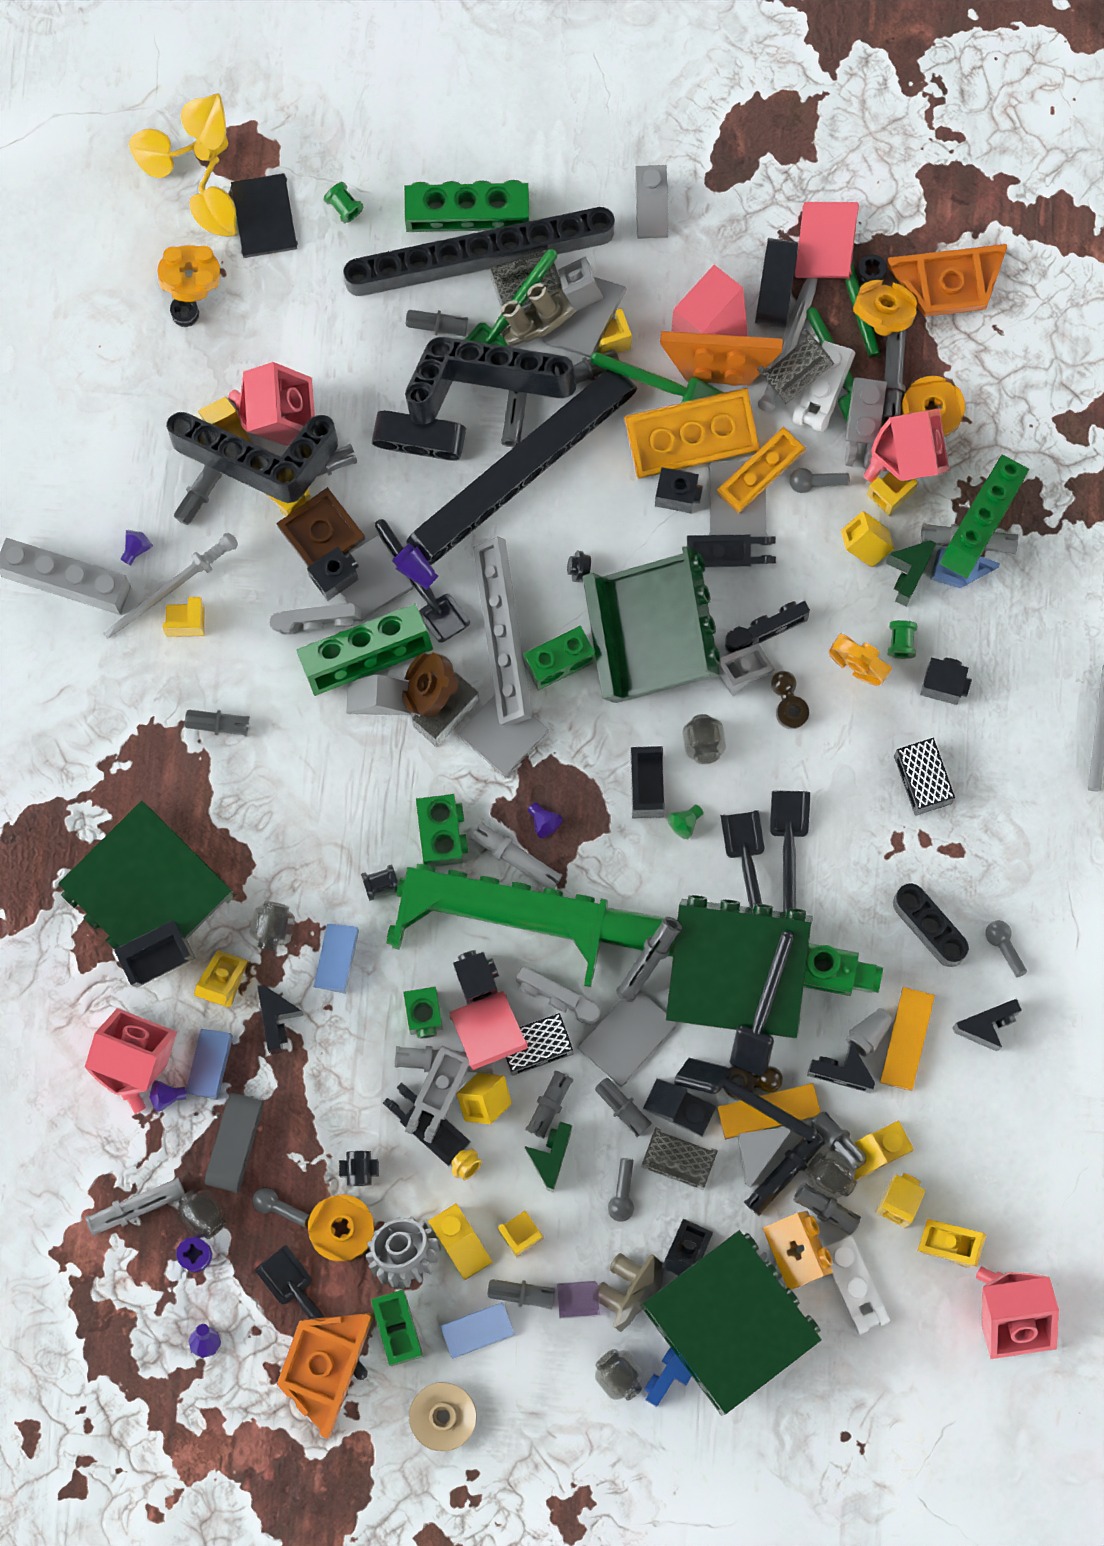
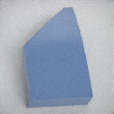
(949, 577)

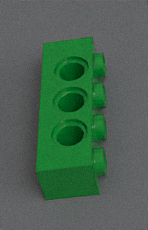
(453, 217)
(984, 516)
(364, 649)

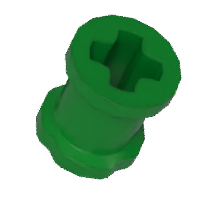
(343, 202)
(902, 639)

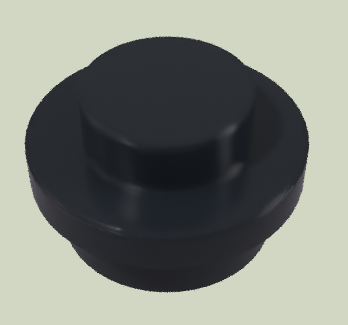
(579, 566)

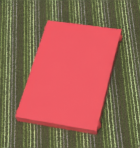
(826, 240)
(488, 1030)

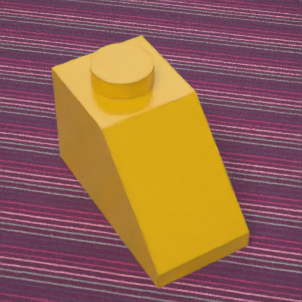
(901, 1200)
(460, 1241)

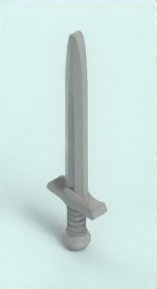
(791, 336)
(200, 563)

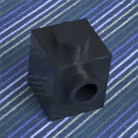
(678, 490)
(333, 573)
(946, 680)
(476, 975)

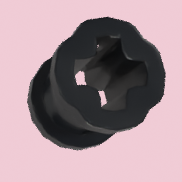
(380, 882)

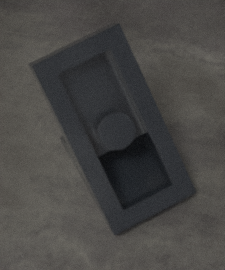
(275, 1009)
(980, 1026)
(851, 1075)
(679, 1107)
(687, 1247)

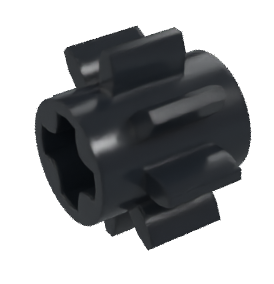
(358, 1168)

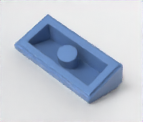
(336, 958)
(209, 1063)
(477, 1330)

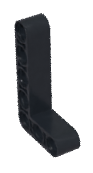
(483, 365)
(218, 448)

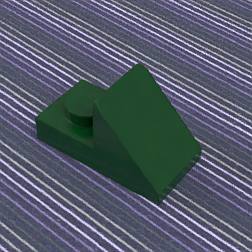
(913, 562)
(549, 1164)

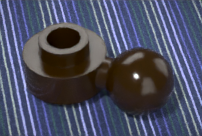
(784, 684)
(768, 1082)

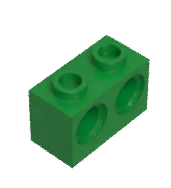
(559, 657)
(433, 831)
(397, 1328)

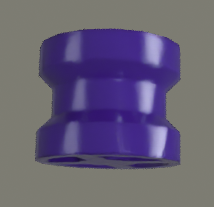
(200, 1259)

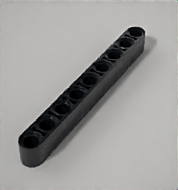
(467, 262)
(522, 465)

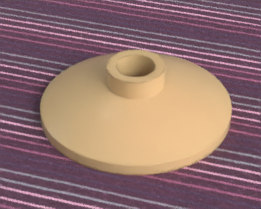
(425, 1421)

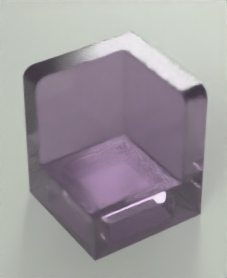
(578, 1300)

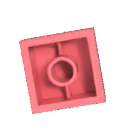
(712, 307)
(274, 402)
(910, 447)
(129, 1055)
(1018, 1313)

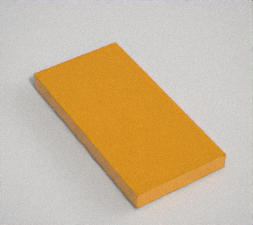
(692, 432)

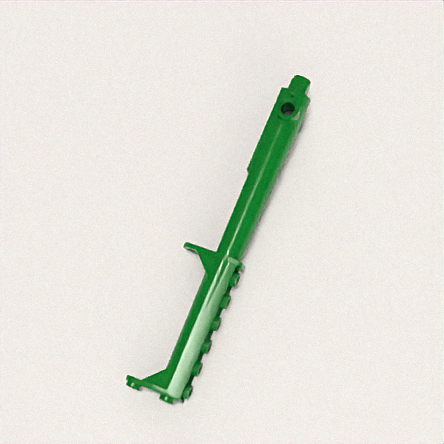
(581, 922)

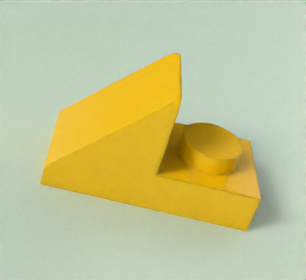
(224, 416)
(221, 979)
(883, 1148)
(952, 1243)

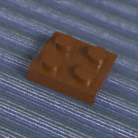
(320, 527)

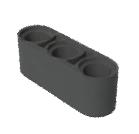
(234, 1142)

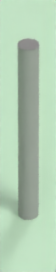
(1097, 759)

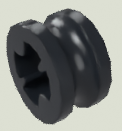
(871, 260)
(191, 319)

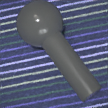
(803, 480)
(999, 934)
(266, 1201)
(621, 1207)

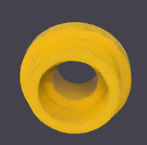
(465, 1164)

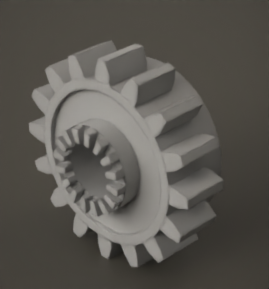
(402, 1251)

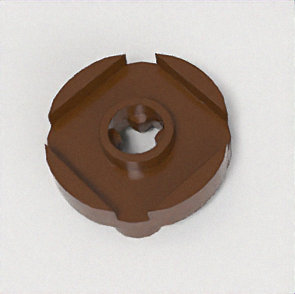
(429, 684)

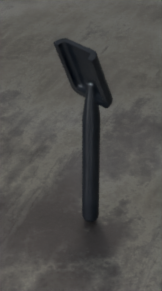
(441, 615)
(789, 819)
(745, 839)
(751, 1046)
(712, 1077)
(287, 1280)

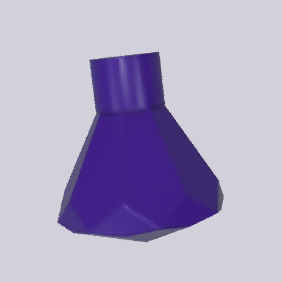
(135, 545)
(545, 822)
(164, 1095)
(204, 1341)

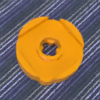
(184, 258)
(873, 307)
(943, 394)
(861, 659)
(335, 1210)

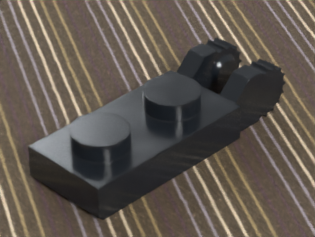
(730, 549)
(766, 628)
(447, 1140)

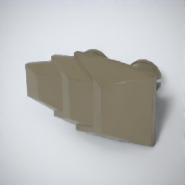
(539, 318)
(644, 1280)

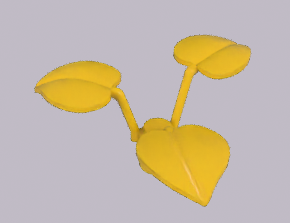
(206, 122)

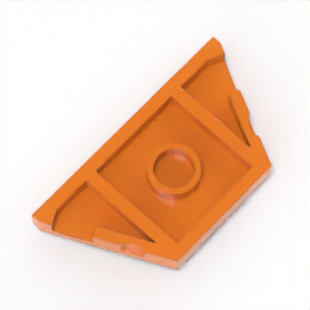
(950, 279)
(720, 357)
(322, 1365)

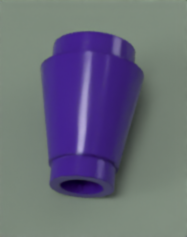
(415, 566)

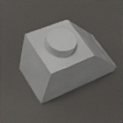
(651, 201)

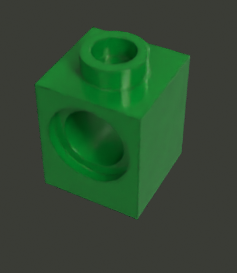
(419, 998)

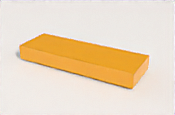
(761, 470)
(907, 1039)
(742, 1118)

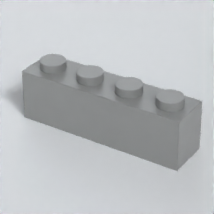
(63, 576)

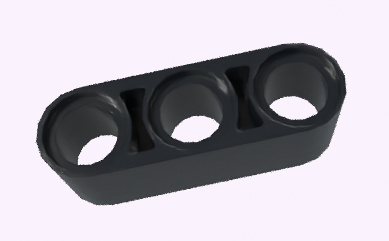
(776, 282)
(436, 439)
(928, 909)

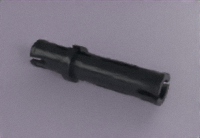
(779, 1178)

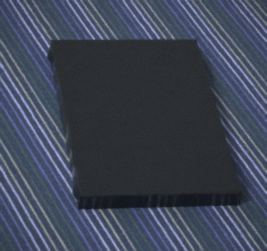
(264, 215)

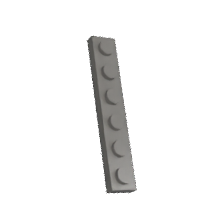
(502, 632)

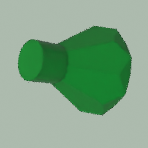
(684, 822)

